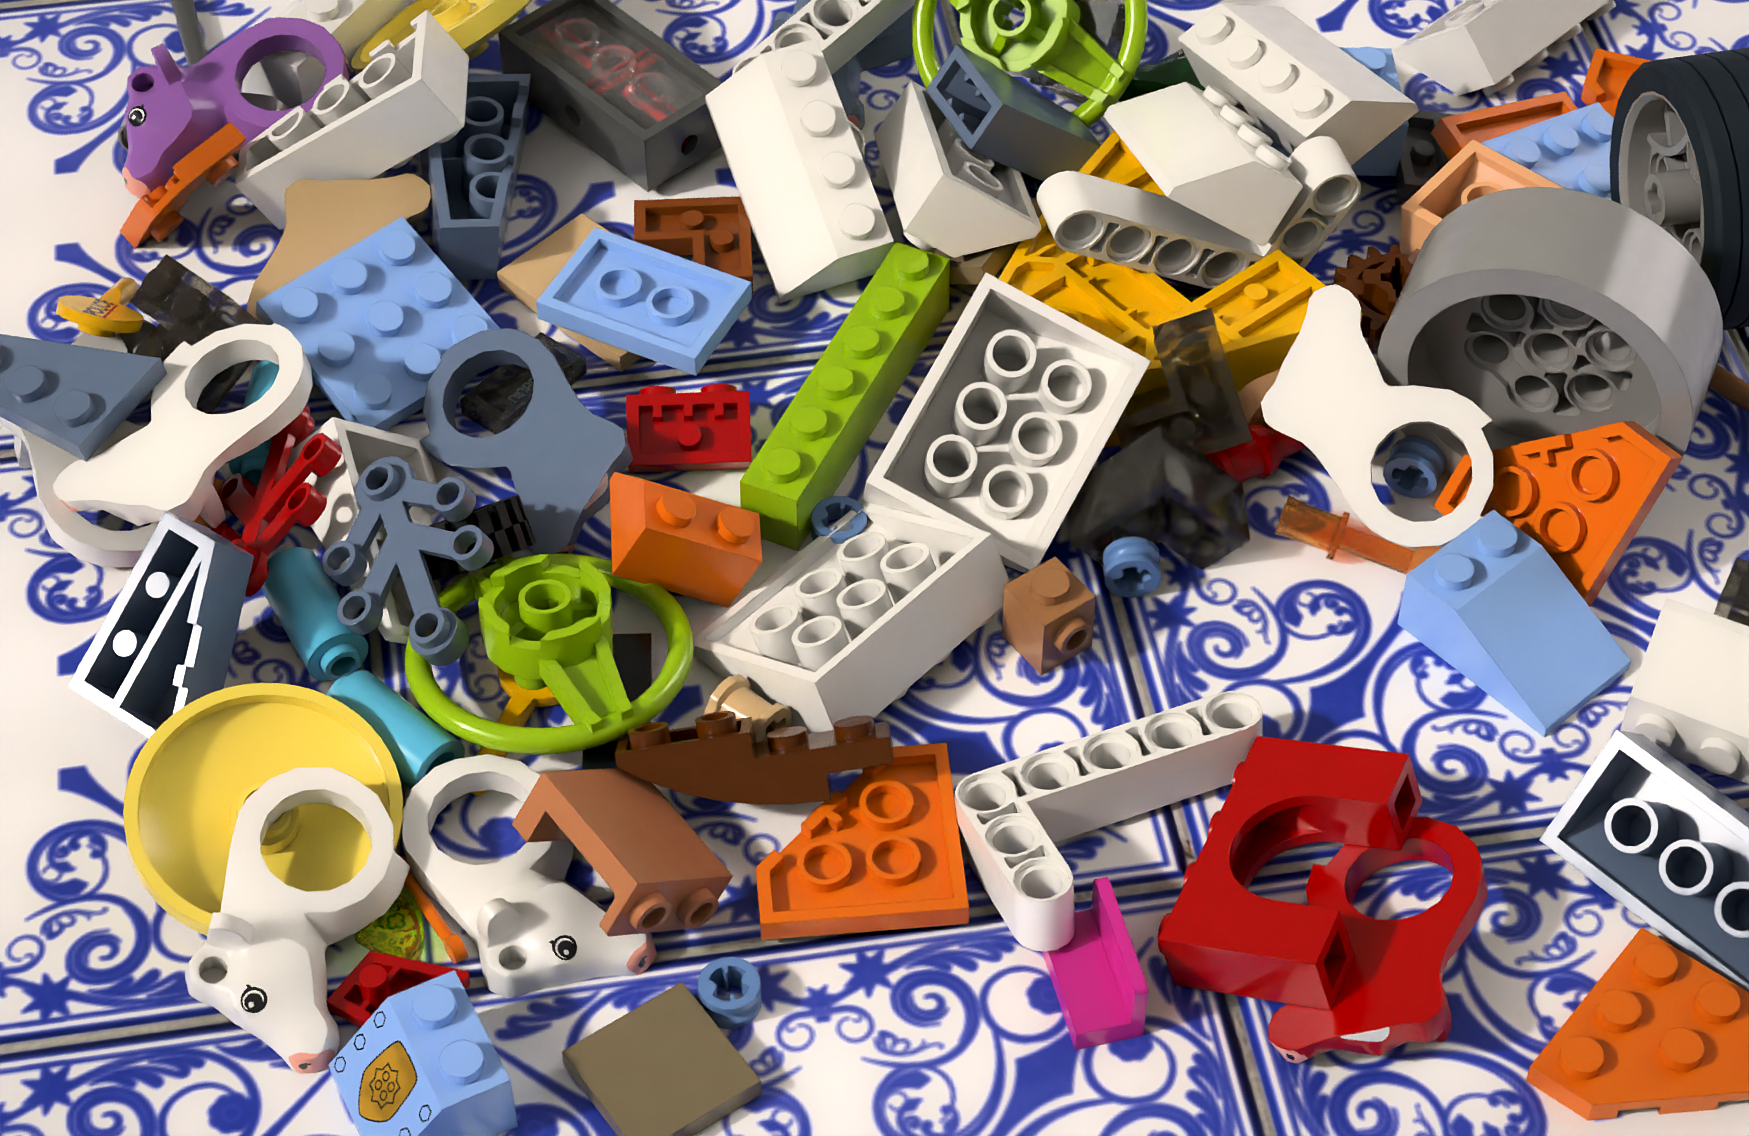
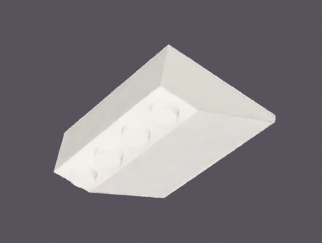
(1007, 422)
(860, 618)

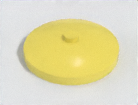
(466, 21)
(213, 758)

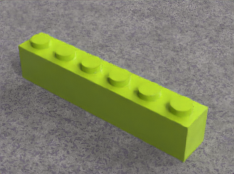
(846, 393)

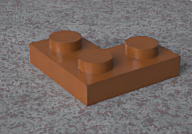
(707, 228)

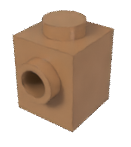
(1048, 615)

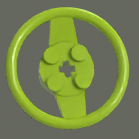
(1044, 44)
(555, 629)

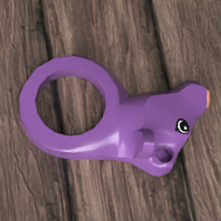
(183, 106)

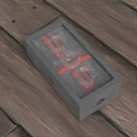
(614, 87)

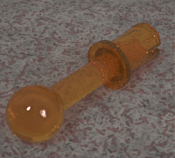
(1331, 533)

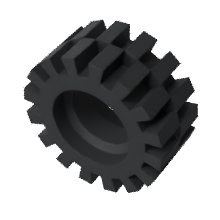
(501, 521)

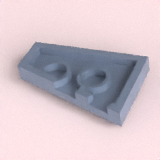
(72, 391)

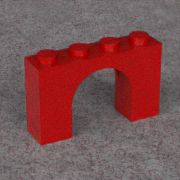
(1280, 800)

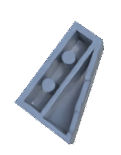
(168, 626)

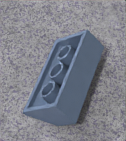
(1663, 849)

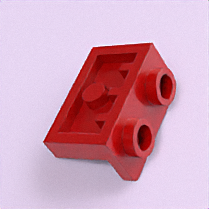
(689, 429)

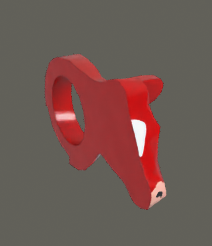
(1398, 965)

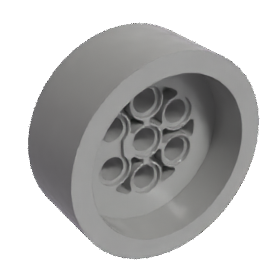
(1555, 320)

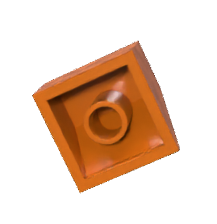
(682, 540)

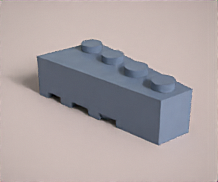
(477, 175)

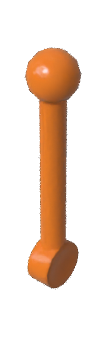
(452, 942)

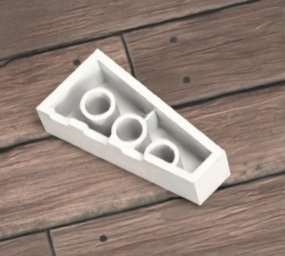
(365, 124)

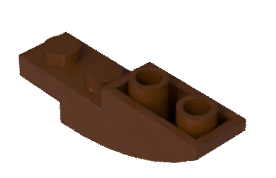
(727, 764)

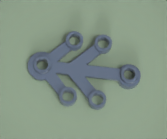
(385, 496)

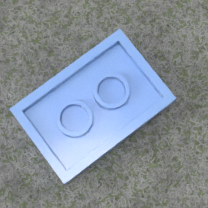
(1565, 149)
(644, 301)

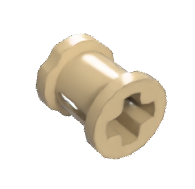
(736, 696)

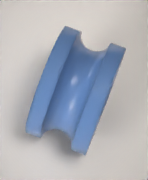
(1410, 481)
(835, 508)
(1132, 567)
(728, 972)

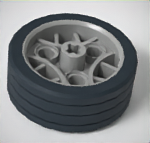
(1686, 163)

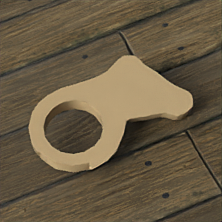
(333, 216)

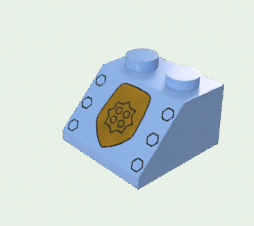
(425, 1068)

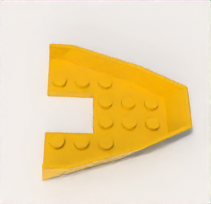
(1254, 310)

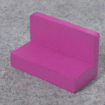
(1099, 975)

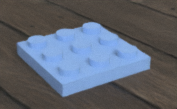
(377, 323)

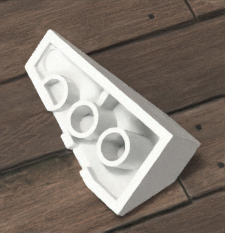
(360, 448)

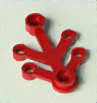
(276, 489)

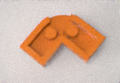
(159, 211)

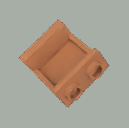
(635, 843)

